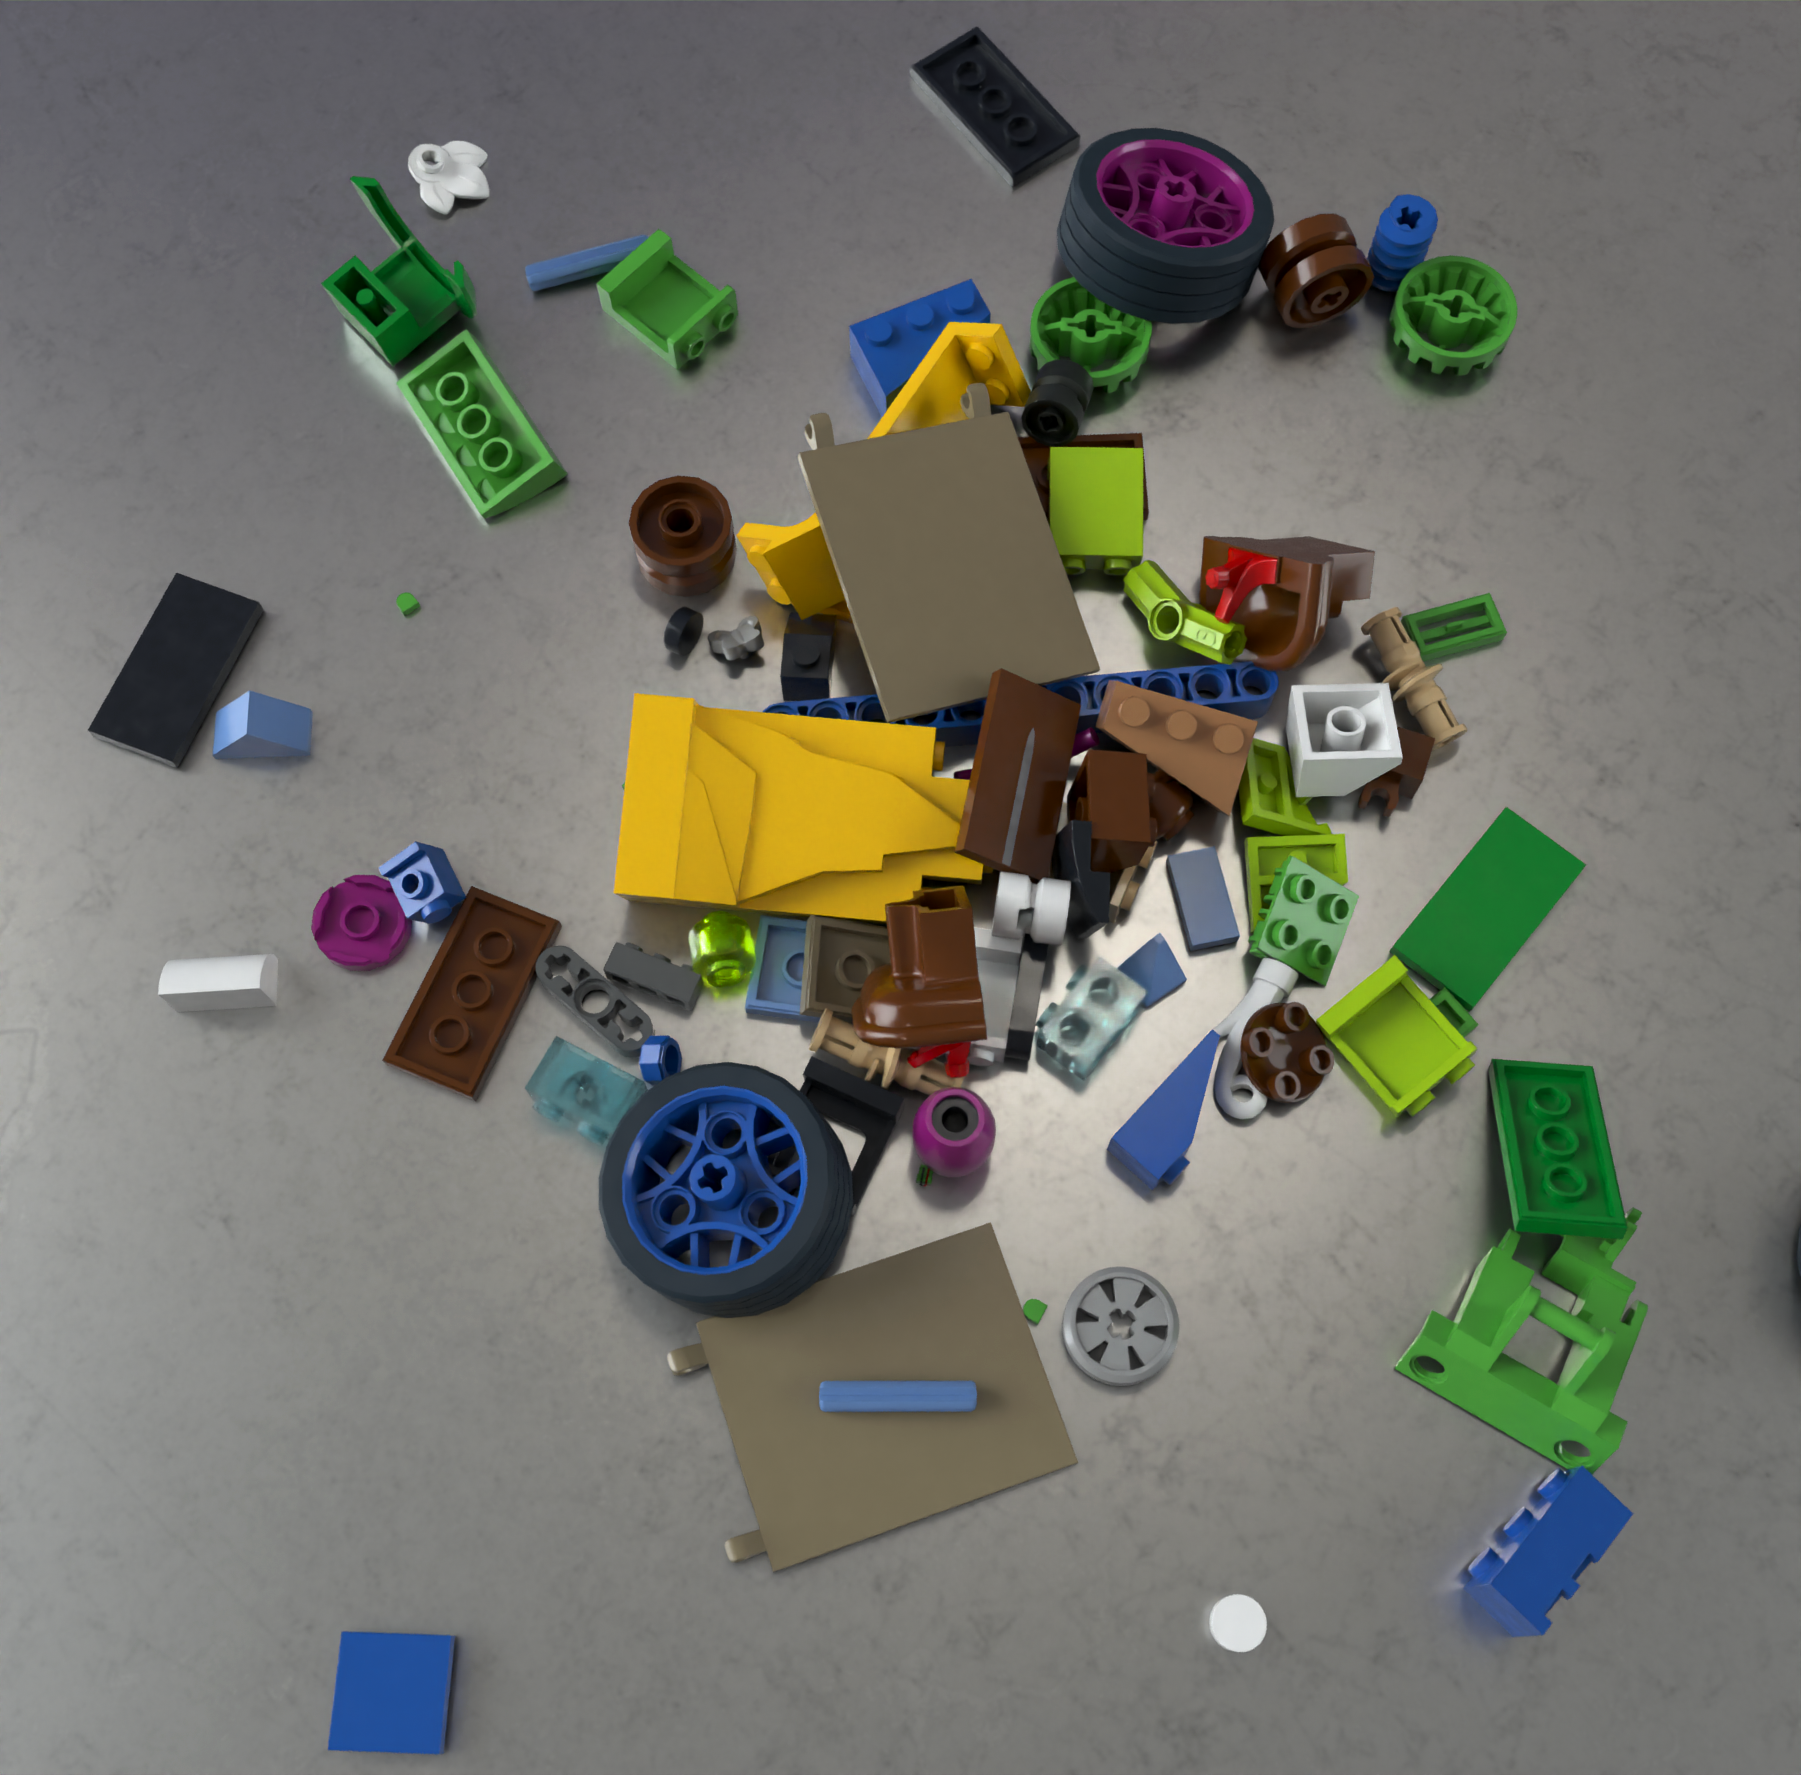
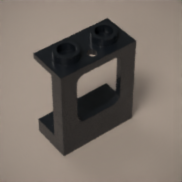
(856, 1105)

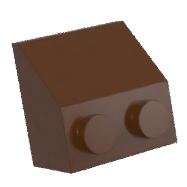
(1115, 796)

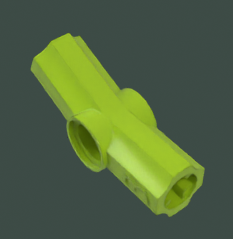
(1167, 606)

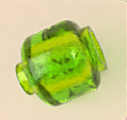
(721, 949)

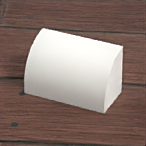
(220, 982)

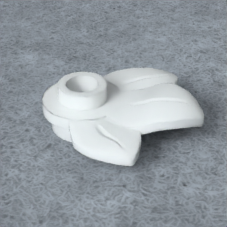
(453, 176)

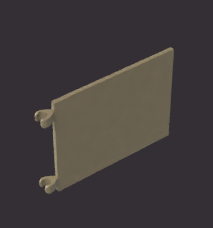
(945, 559)
(855, 1475)

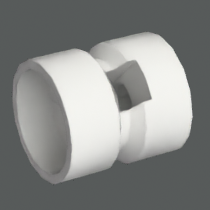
(1049, 914)

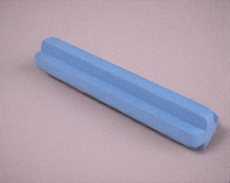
(580, 264)
(897, 1396)

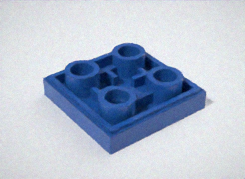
(391, 1693)

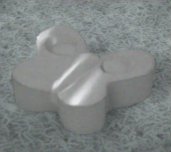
(739, 641)

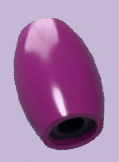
(954, 1132)

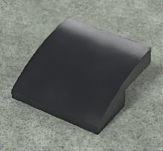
(1089, 889)

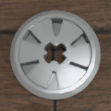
(1152, 1332)

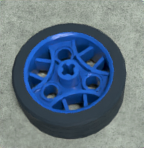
(725, 1190)

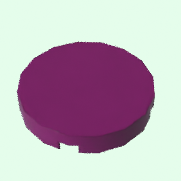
(360, 923)

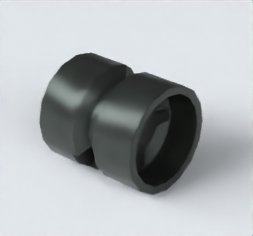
(1057, 403)

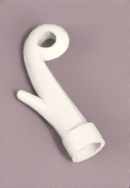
(1271, 983)

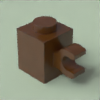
(1404, 778)

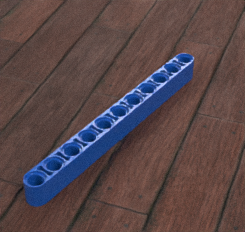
(1223, 680)

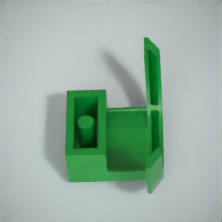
(406, 293)

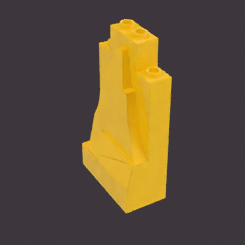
(784, 812)

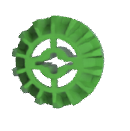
(1453, 304)
(1088, 331)

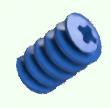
(1401, 240)

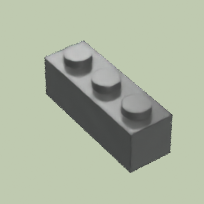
(653, 975)

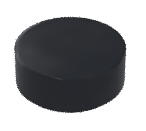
(683, 631)

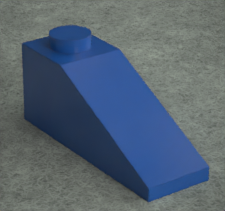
(1164, 1126)

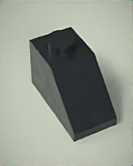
(808, 657)

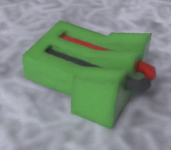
(924, 1176)

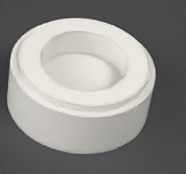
(1238, 1623)

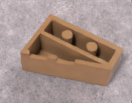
(1183, 739)

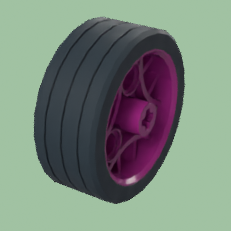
(1164, 225)

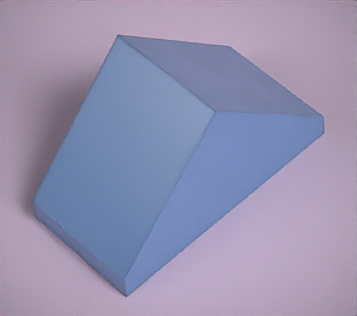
(262, 728)

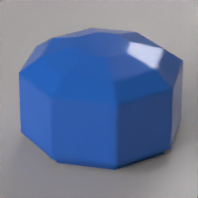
(659, 1059)

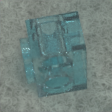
(1098, 1022)

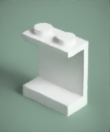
(997, 972)

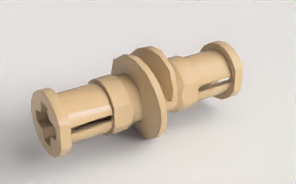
(1413, 678)
(840, 1040)

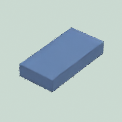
(1202, 898)

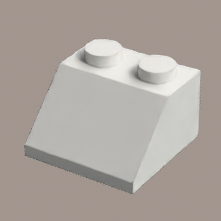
(1340, 737)

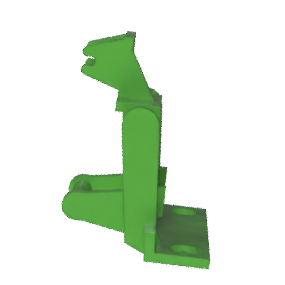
(1514, 1395)

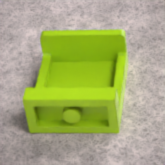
(1096, 507)
(1397, 1039)

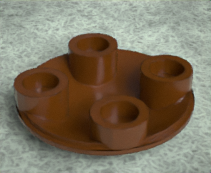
(1285, 1052)

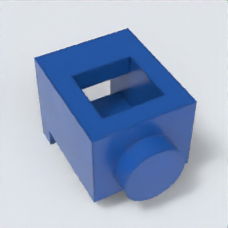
(423, 882)

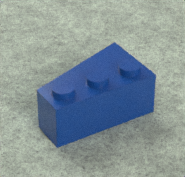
(895, 342)
(1546, 1551)

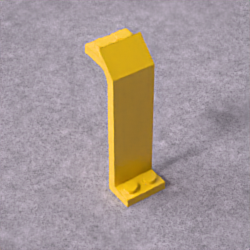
(796, 557)

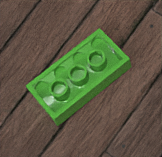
(480, 426)

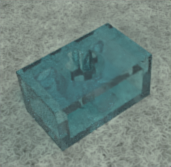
(570, 1069)

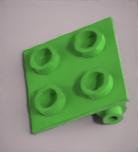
(1303, 920)

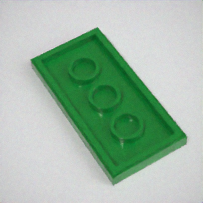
(1487, 908)
(1556, 1149)

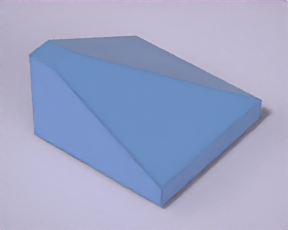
(1154, 969)

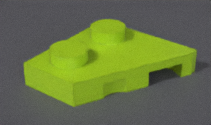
(1269, 794)
(1264, 854)

